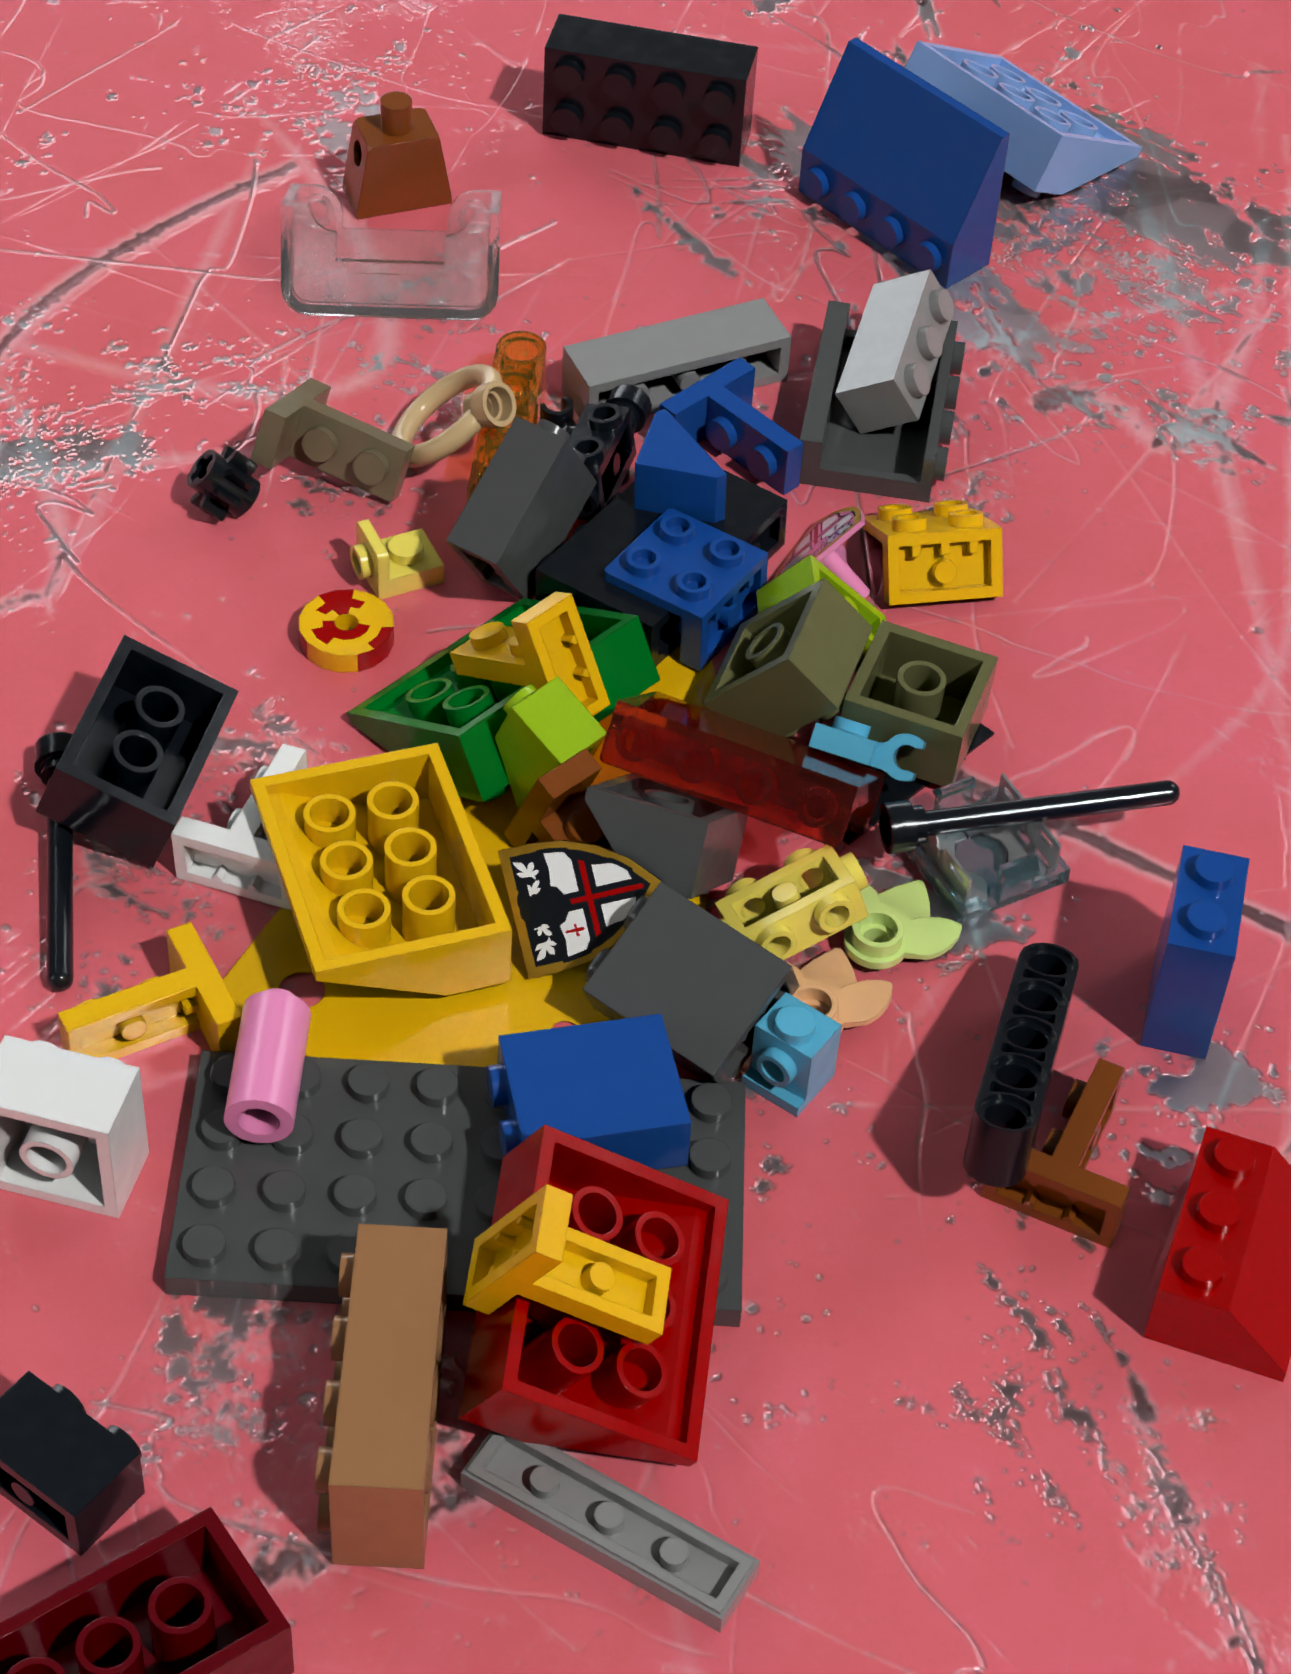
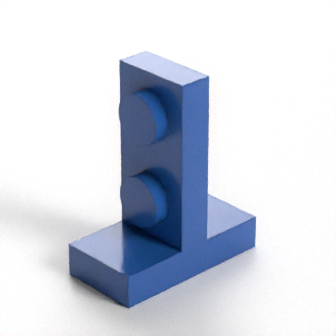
(723, 415)

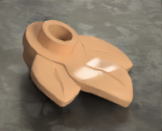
(832, 989)

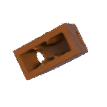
(395, 161)

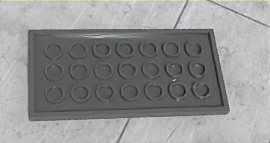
(384, 1151)

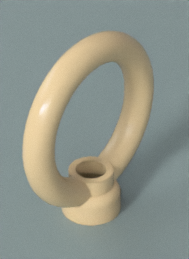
(488, 406)

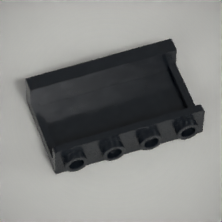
(580, 562)

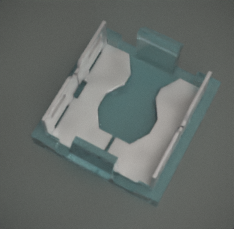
(988, 866)

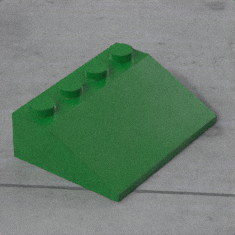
(467, 711)

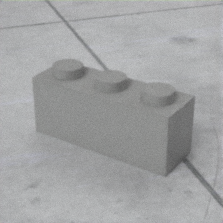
(895, 351)

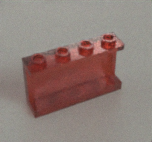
(742, 767)

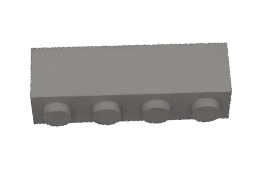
(677, 354)

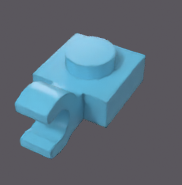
(851, 741)

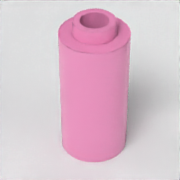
(267, 1066)

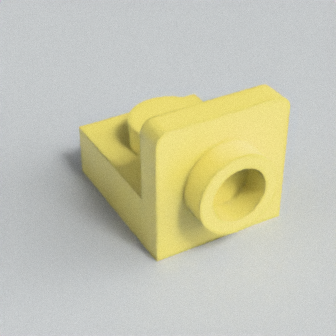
(395, 562)

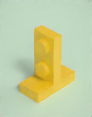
(535, 650)
(158, 1008)
(565, 1269)

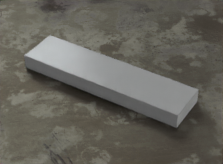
(613, 1526)

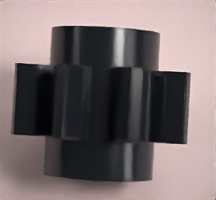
(224, 483)

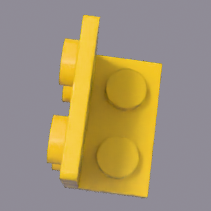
(938, 553)

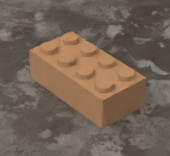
(384, 1397)

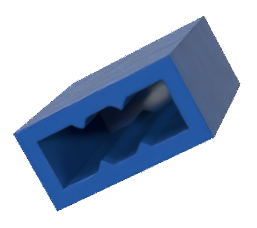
(1195, 952)
(598, 1083)

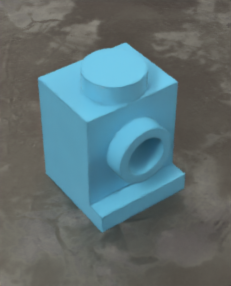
(792, 1054)

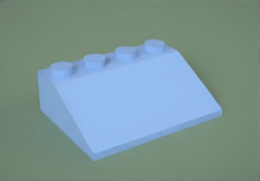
(1050, 139)

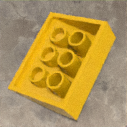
(386, 874)

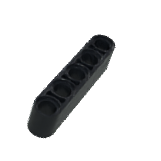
(1020, 1066)

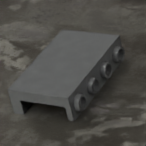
(885, 461)

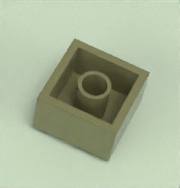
(791, 662)
(923, 690)

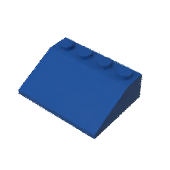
(906, 165)

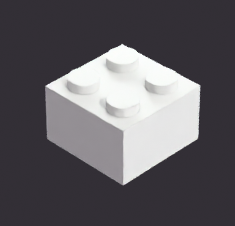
(70, 1126)

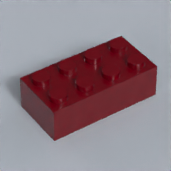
(160, 1609)

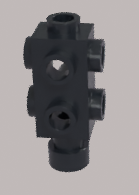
(608, 442)

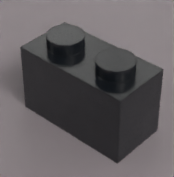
(65, 1463)

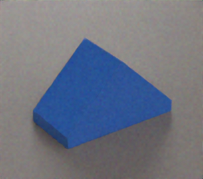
(678, 473)

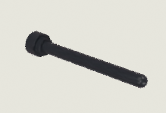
(907, 825)
(59, 873)

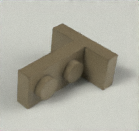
(332, 442)

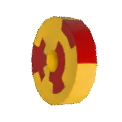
(346, 630)

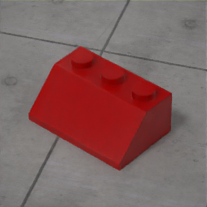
(1231, 1260)

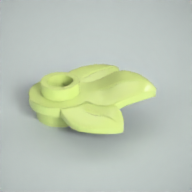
(898, 928)

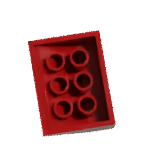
(575, 1382)

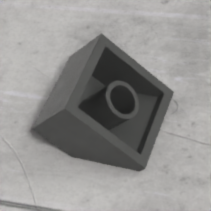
(669, 832)

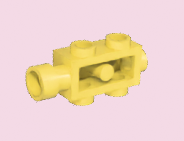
(794, 907)

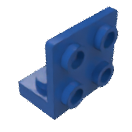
(695, 575)

